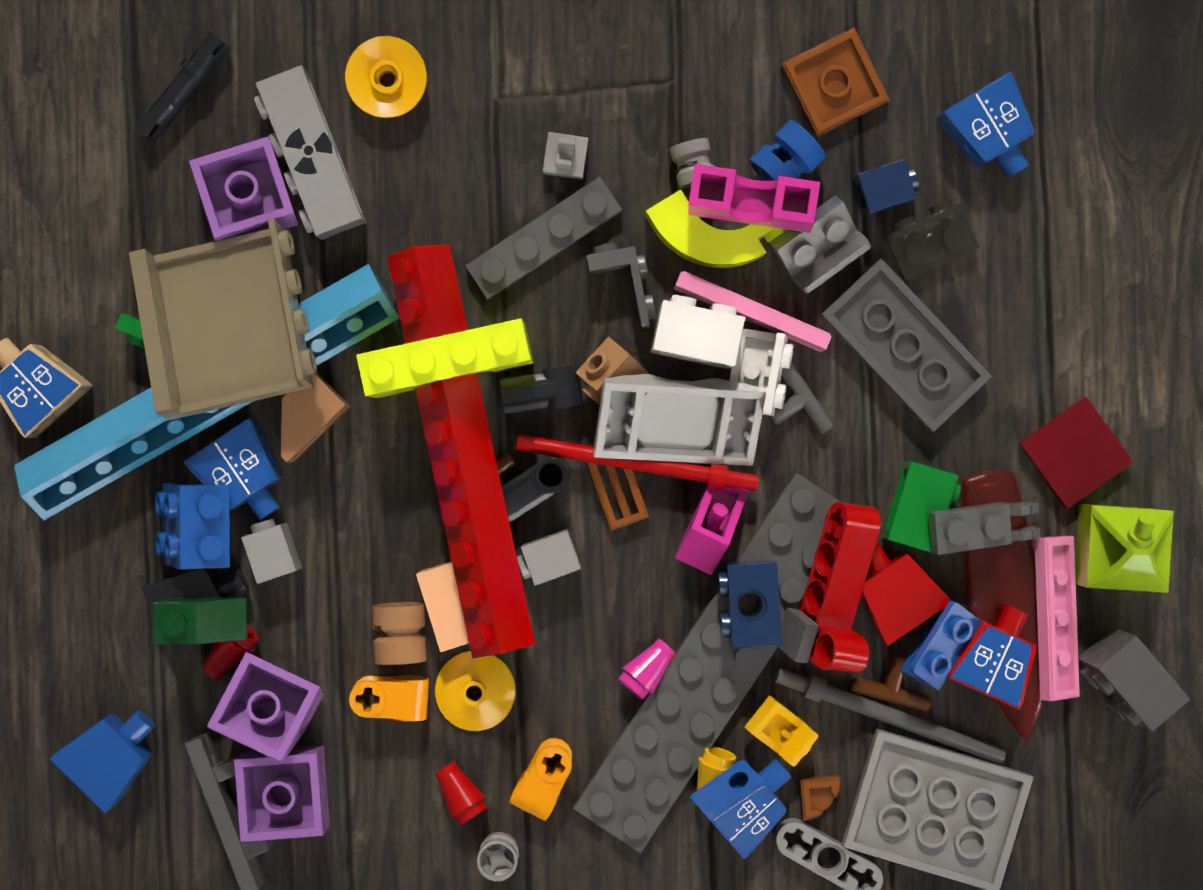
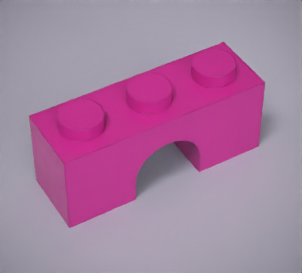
(775, 204)

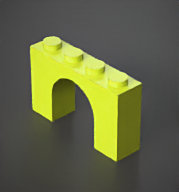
(444, 357)

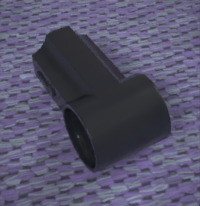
(551, 390)
(530, 489)

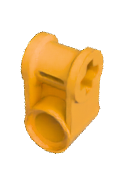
(399, 697)
(541, 784)

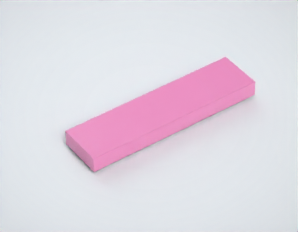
(753, 311)
(1057, 618)

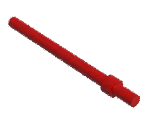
(715, 476)

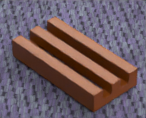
(628, 518)

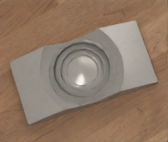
(678, 420)

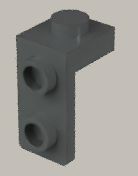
(610, 258)

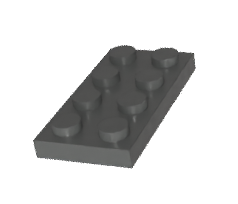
(906, 345)

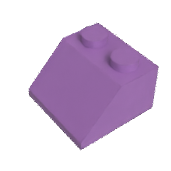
(265, 708)

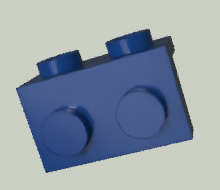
(941, 645)

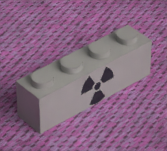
(310, 153)

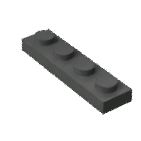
(544, 238)

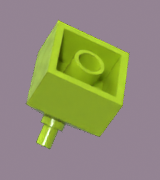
(1123, 548)

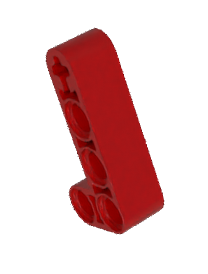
(837, 585)

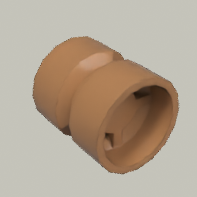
(399, 633)

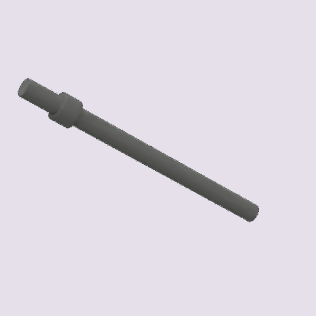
(817, 689)

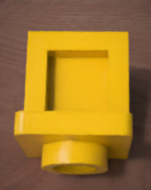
(782, 731)

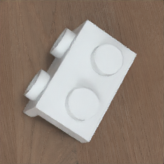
(761, 364)

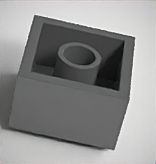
(1132, 679)

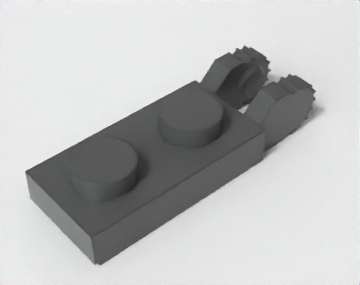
(979, 526)

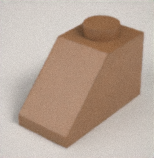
(307, 416)

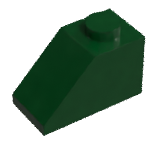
(199, 620)

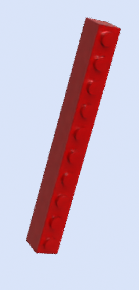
(463, 461)

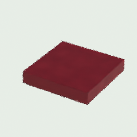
(1075, 452)

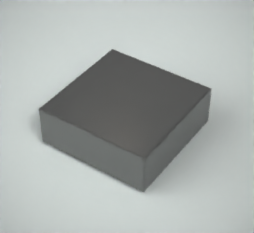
(798, 635)

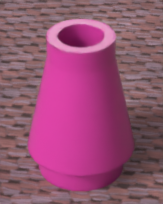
(647, 669)

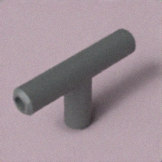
(802, 399)

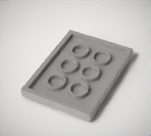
(937, 810)

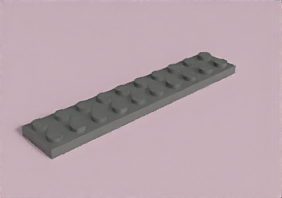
(702, 682)

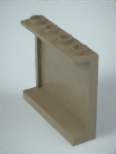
(222, 323)

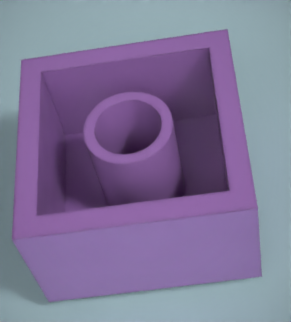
(243, 189)
(283, 797)

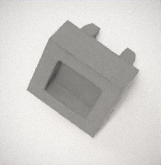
(565, 155)

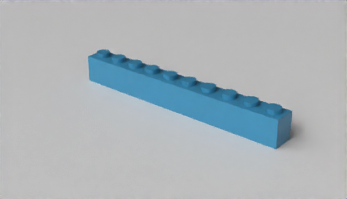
(137, 434)

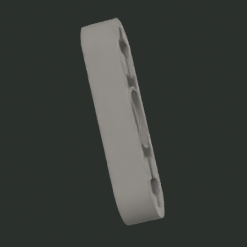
(797, 853)

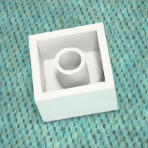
(697, 332)

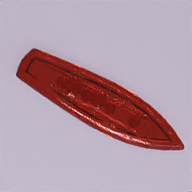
(1005, 577)

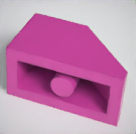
(711, 528)

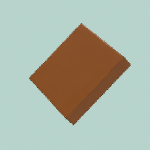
(835, 82)

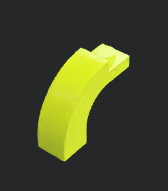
(703, 243)

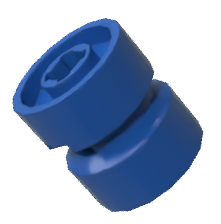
(793, 144)

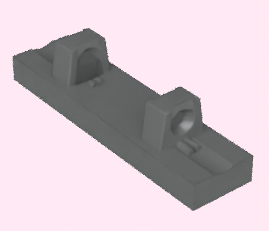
(224, 810)

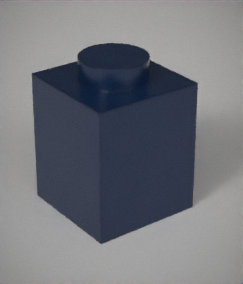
(886, 187)

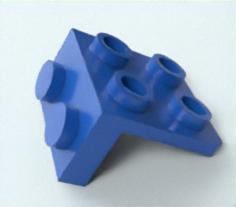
(193, 526)

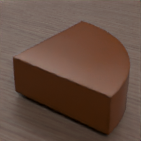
(817, 794)

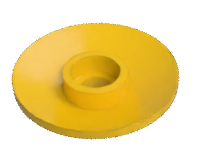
(376, 59)
(490, 676)

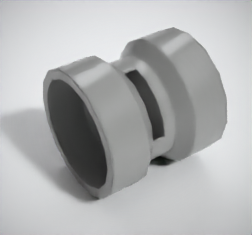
(687, 155)
(496, 864)

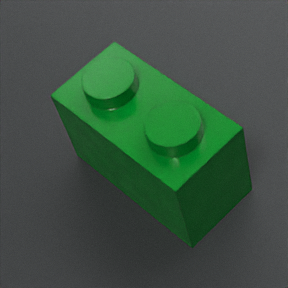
(918, 492)

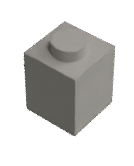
(271, 551)
(549, 557)

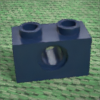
(762, 626)

